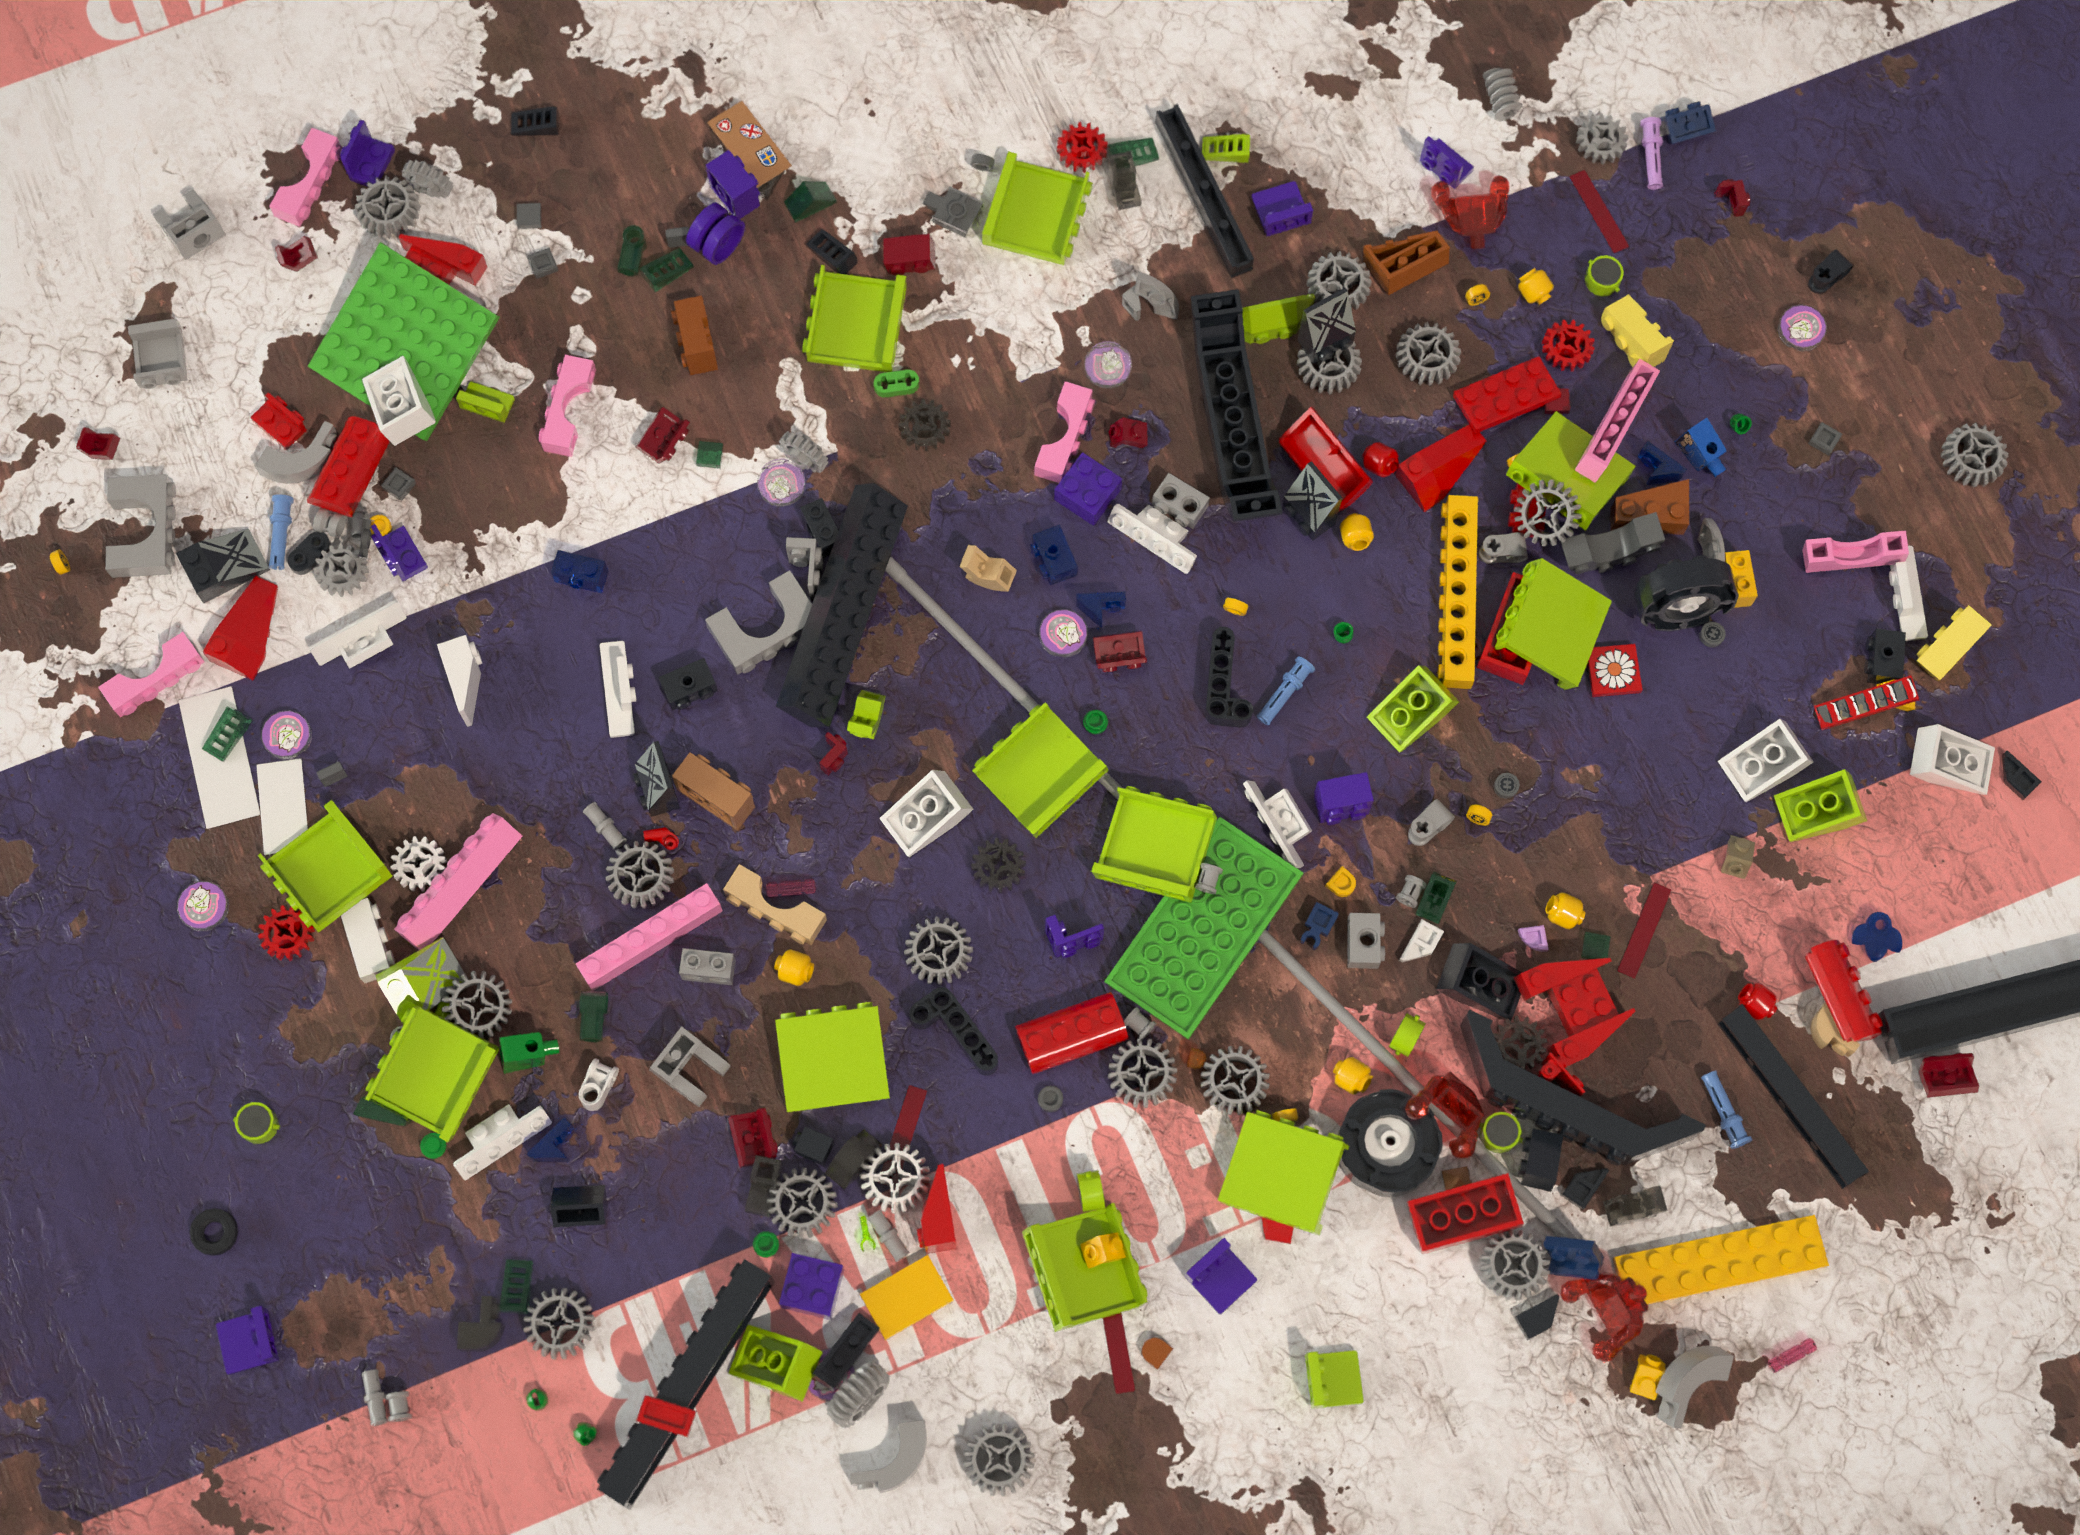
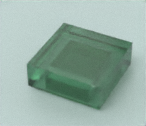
(709, 454)
(1595, 946)

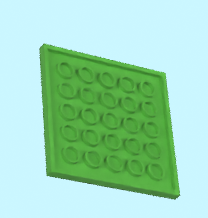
(410, 314)

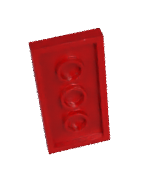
(1506, 395)

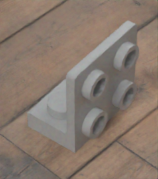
(804, 552)

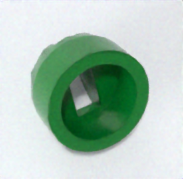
(1743, 421)
(1341, 630)
(542, 1396)
(589, 1436)

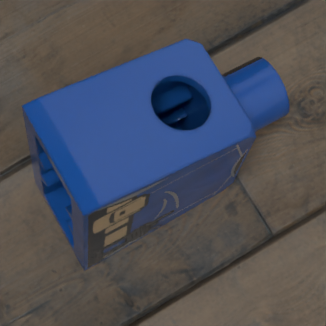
(1702, 447)

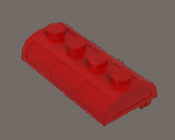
(1314, 441)
(349, 467)
(1843, 992)
(1072, 1033)

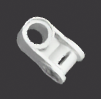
(599, 1080)

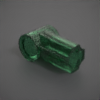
(631, 251)
(593, 1009)

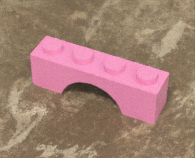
(295, 201)
(574, 378)
(1055, 458)
(1829, 555)
(177, 660)

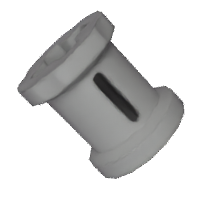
(1208, 878)
(1411, 899)
(1139, 1023)
(398, 1406)

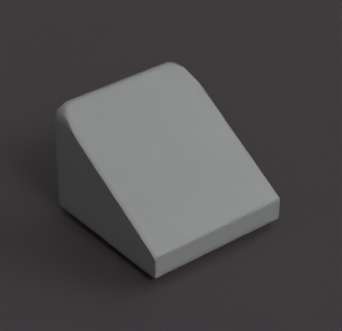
(1131, 303)

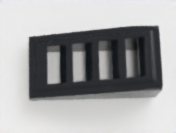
(543, 129)
(843, 262)

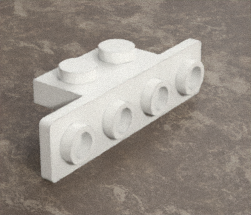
(1155, 533)
(1908, 598)
(360, 638)
(617, 688)
(1282, 818)
(499, 1136)

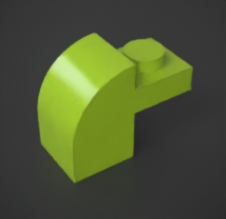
(866, 715)

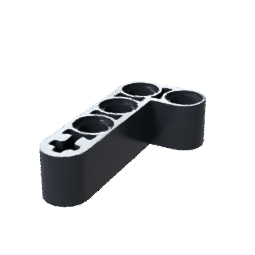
(1223, 676)
(959, 1033)

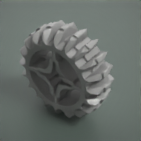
(376, 201)
(1354, 274)
(1414, 341)
(1342, 374)
(1977, 447)
(1541, 503)
(650, 877)
(927, 955)
(489, 1007)
(1255, 1070)
(1131, 1073)
(794, 1213)
(1523, 1273)
(557, 1336)
(858, 1394)
(1015, 1443)

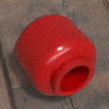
(1380, 459)
(1758, 1000)

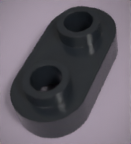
(308, 552)

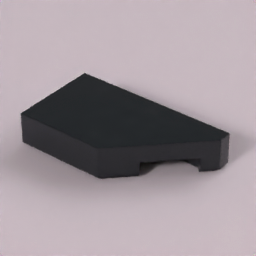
(2018, 777)
(1583, 1187)
(1538, 1318)

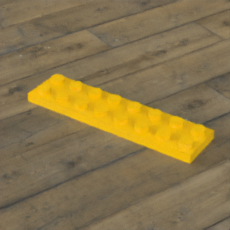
(1725, 1260)

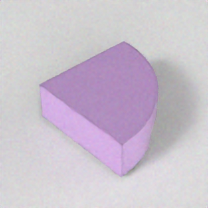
(1534, 937)

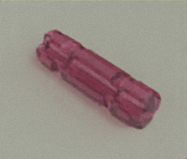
(791, 887)
(1792, 1355)

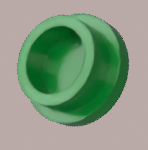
(1095, 722)
(433, 1146)
(766, 1244)

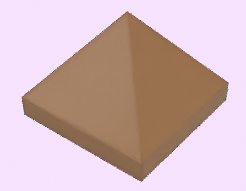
(1455, 1177)

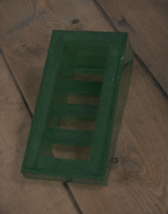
(1132, 145)
(664, 279)
(234, 738)
(376, 1111)
(506, 1307)

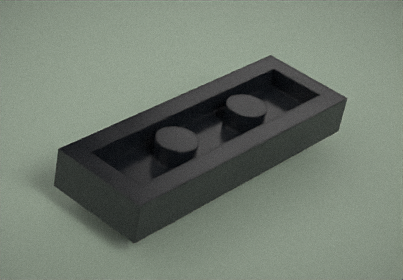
(845, 1352)

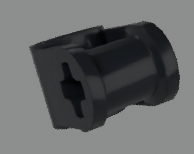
(1829, 272)

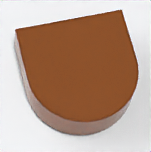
(1155, 1352)

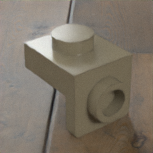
(1738, 857)

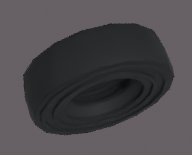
(202, 1221)

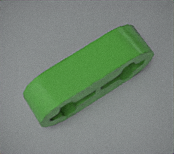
(896, 383)

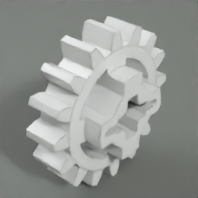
(408, 864)

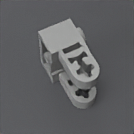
(195, 230)
(676, 1056)

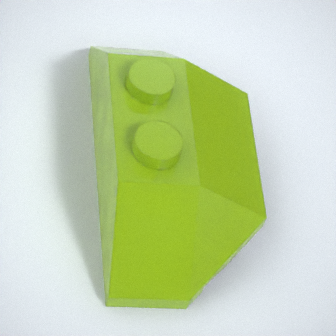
(1275, 318)

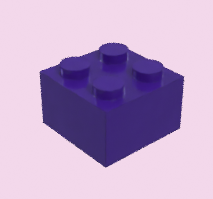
(733, 184)
(1088, 489)
(1343, 798)
(811, 1286)

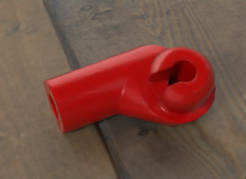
(662, 835)

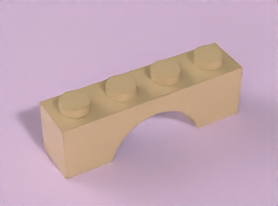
(801, 921)

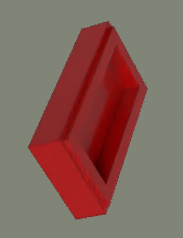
(666, 1416)

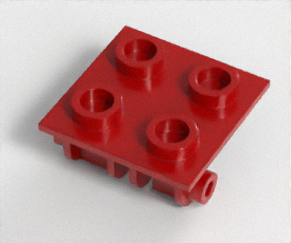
(1554, 1069)

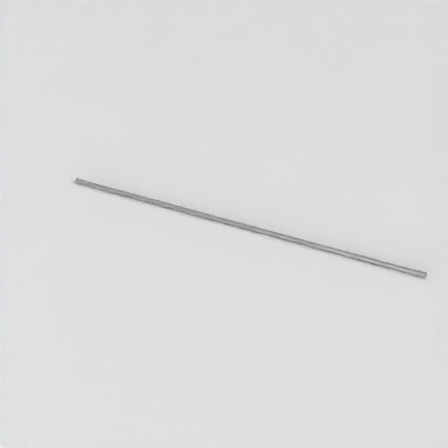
(1366, 1038)

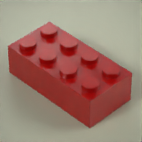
(1503, 661)
(1465, 1213)

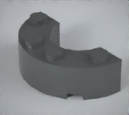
(1614, 547)

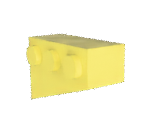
(1635, 333)
(1952, 642)

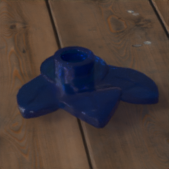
(1877, 940)

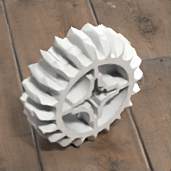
(906, 1177)

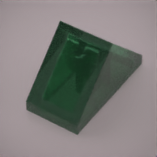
(809, 199)
(1435, 897)

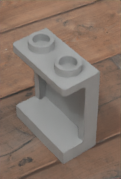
(158, 353)

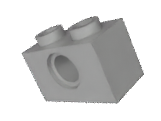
(1358, 954)

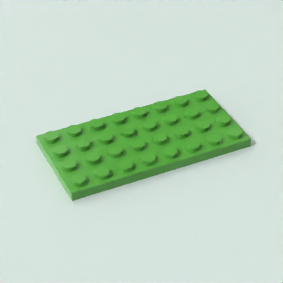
(1196, 947)

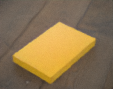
(906, 1297)

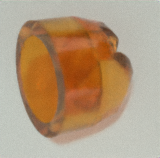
(1196, 1058)

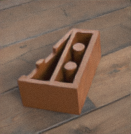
(1406, 260)
(694, 335)
(1668, 501)

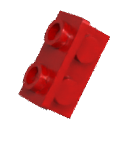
(279, 422)

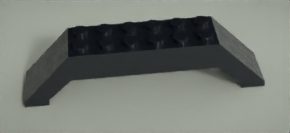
(1232, 407)
(1561, 1110)

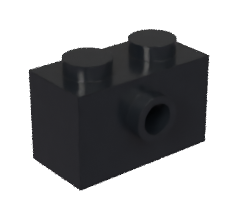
(1885, 656)
(688, 684)
(1541, 1159)
(579, 1206)

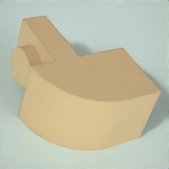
(987, 571)
(1825, 1031)

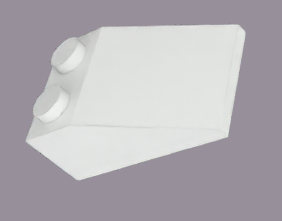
(398, 401)
(463, 672)
(1952, 759)
(1765, 760)
(926, 812)

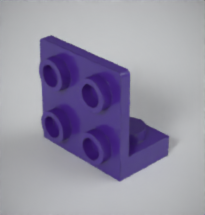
(364, 156)
(1445, 162)
(1281, 208)
(399, 552)
(1067, 946)
(1220, 1277)
(247, 1341)

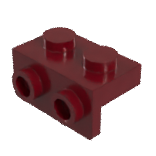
(662, 436)
(1119, 650)
(1948, 1075)
(752, 1136)

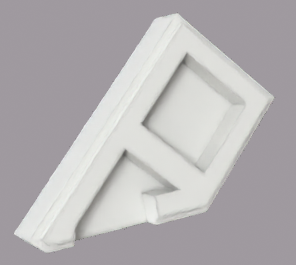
(1422, 942)

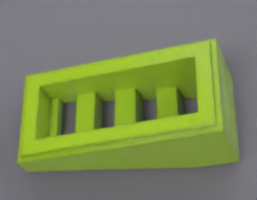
(1227, 140)

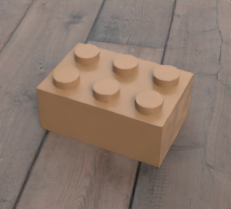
(714, 790)

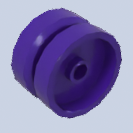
(715, 233)

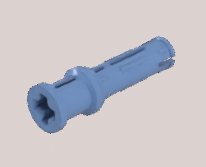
(280, 520)
(1291, 682)
(1730, 1121)

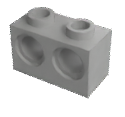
(1184, 496)
(707, 966)

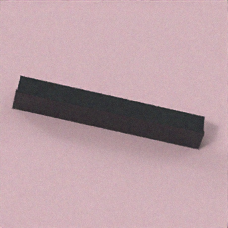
(1204, 191)
(1792, 1097)

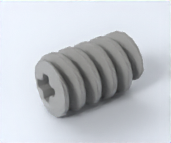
(1501, 93)

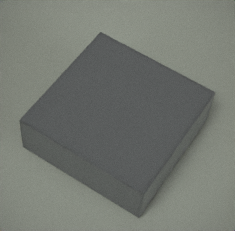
(529, 216)
(677, 236)
(542, 263)
(1825, 438)
(398, 484)
(332, 774)

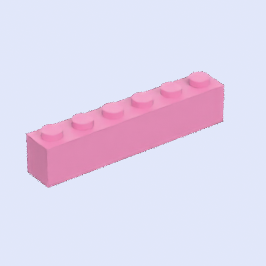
(1617, 420)
(458, 881)
(649, 937)

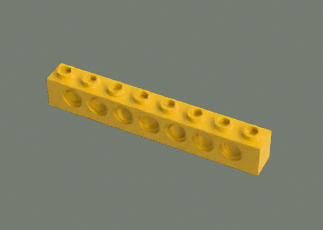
(1464, 509)

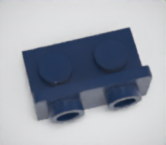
(1689, 123)
(1573, 1257)

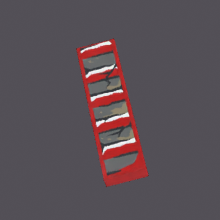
(1866, 702)

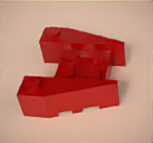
(445, 258)
(1579, 1002)

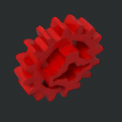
(1082, 147)
(1568, 345)
(281, 941)

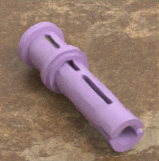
(1652, 142)

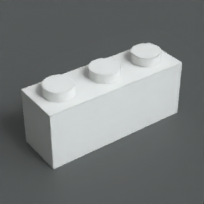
(367, 940)

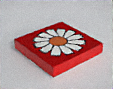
(1614, 670)

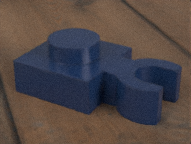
(1319, 922)

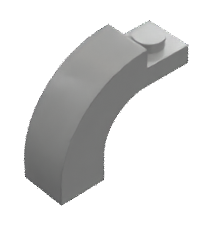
(301, 465)
(1685, 1375)
(904, 1466)

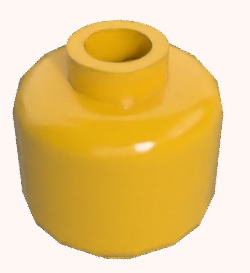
(1535, 286)
(1356, 532)
(1565, 910)
(794, 967)
(1352, 1075)

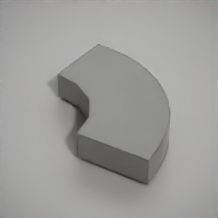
(1158, 295)
(1711, 540)

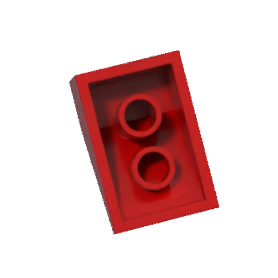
(937, 1222)

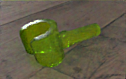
(865, 1233)

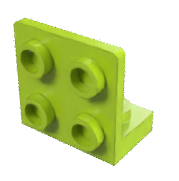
(1334, 1379)

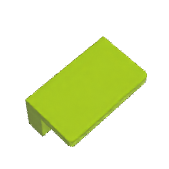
(485, 401)

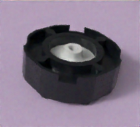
(1686, 593)
(1382, 1167)

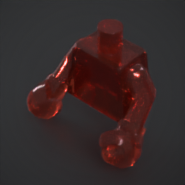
(1473, 213)
(1457, 1103)
(1618, 1305)

